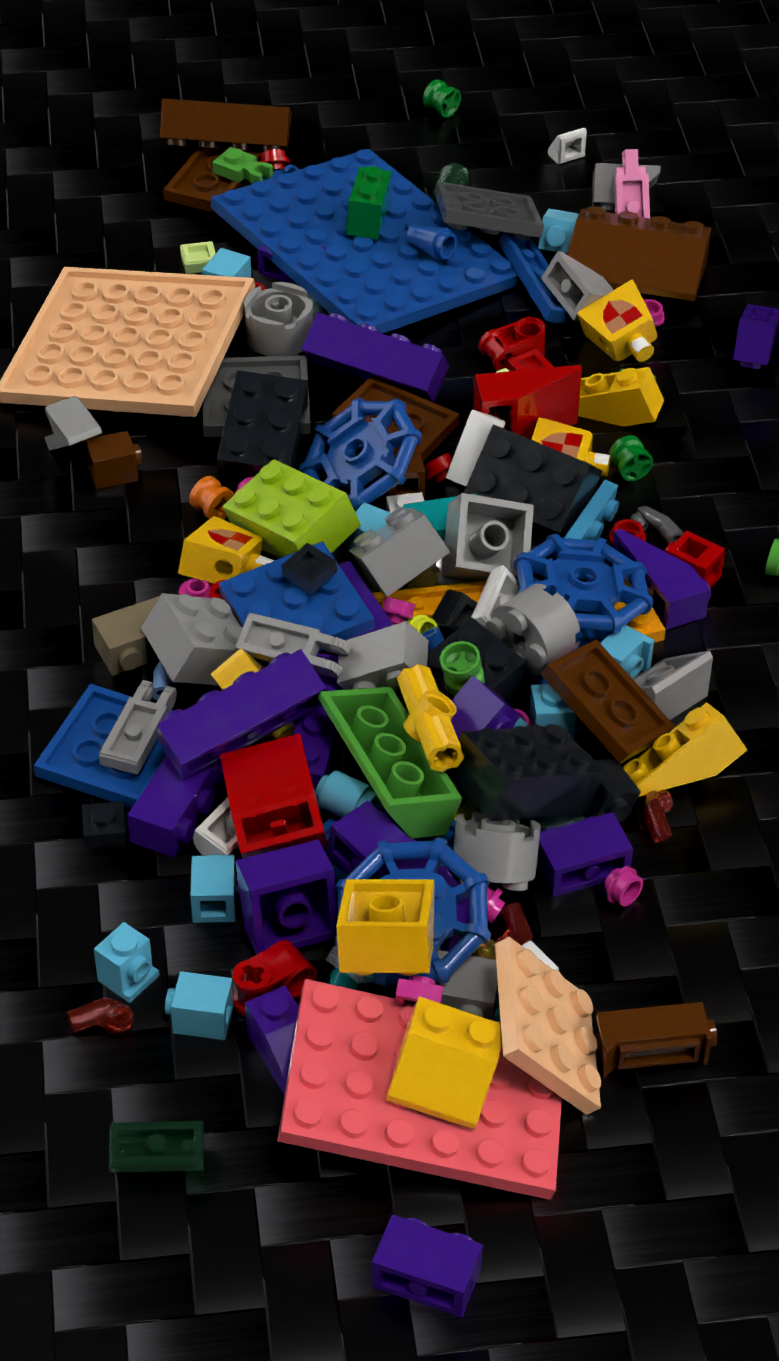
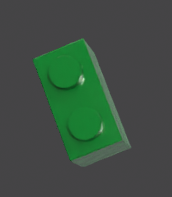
(368, 202)

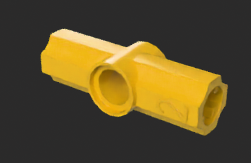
(430, 718)

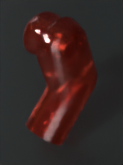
(654, 814)
(516, 924)
(103, 1013)

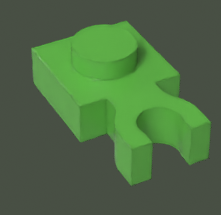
(241, 165)

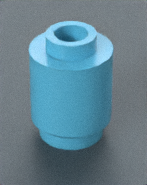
(342, 794)

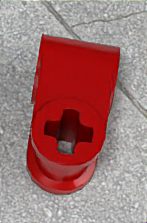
(513, 340)
(270, 970)

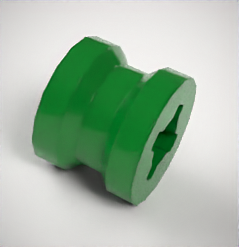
(441, 98)
(631, 458)

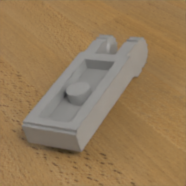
(270, 637)
(136, 729)

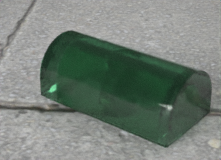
(157, 1146)

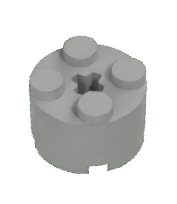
(277, 319)
(536, 627)
(499, 849)

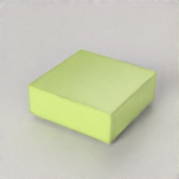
(196, 256)

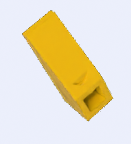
(621, 397)
(688, 753)

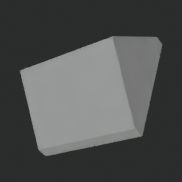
(677, 682)

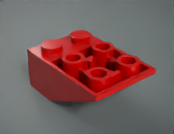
(530, 394)
(272, 796)

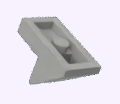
(69, 423)

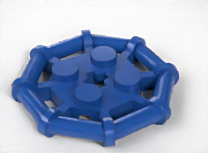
(351, 432)
(602, 583)
(445, 900)

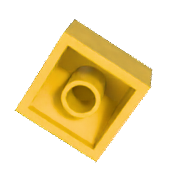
(386, 926)
(446, 1062)

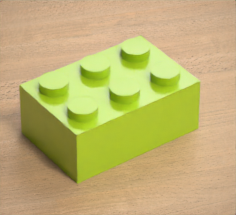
(292, 510)

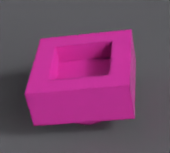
(417, 986)

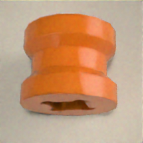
(210, 497)

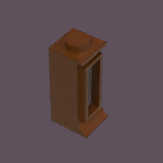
(654, 1036)

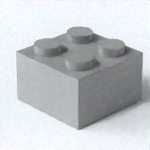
(484, 536)
(398, 550)
(192, 636)

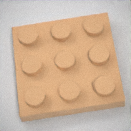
(547, 1026)

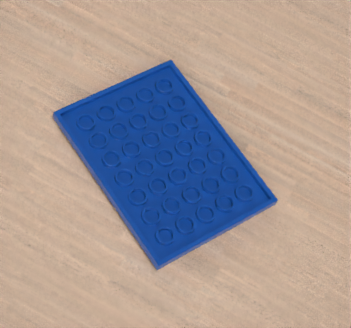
(361, 277)

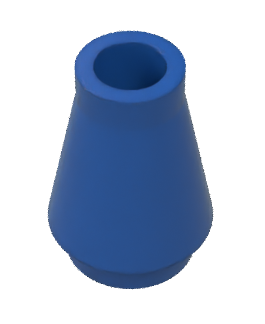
(435, 241)

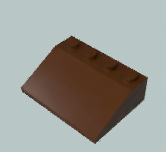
(224, 123)
(653, 252)

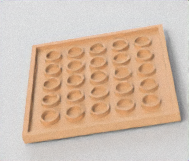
(127, 341)

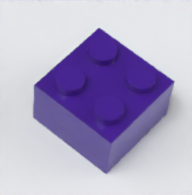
(288, 896)

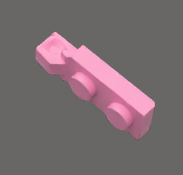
(632, 186)

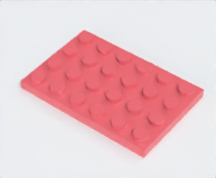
(339, 1105)

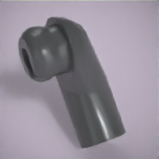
(660, 522)

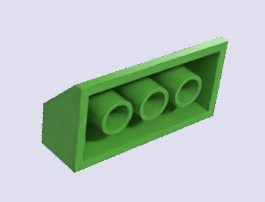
(393, 761)

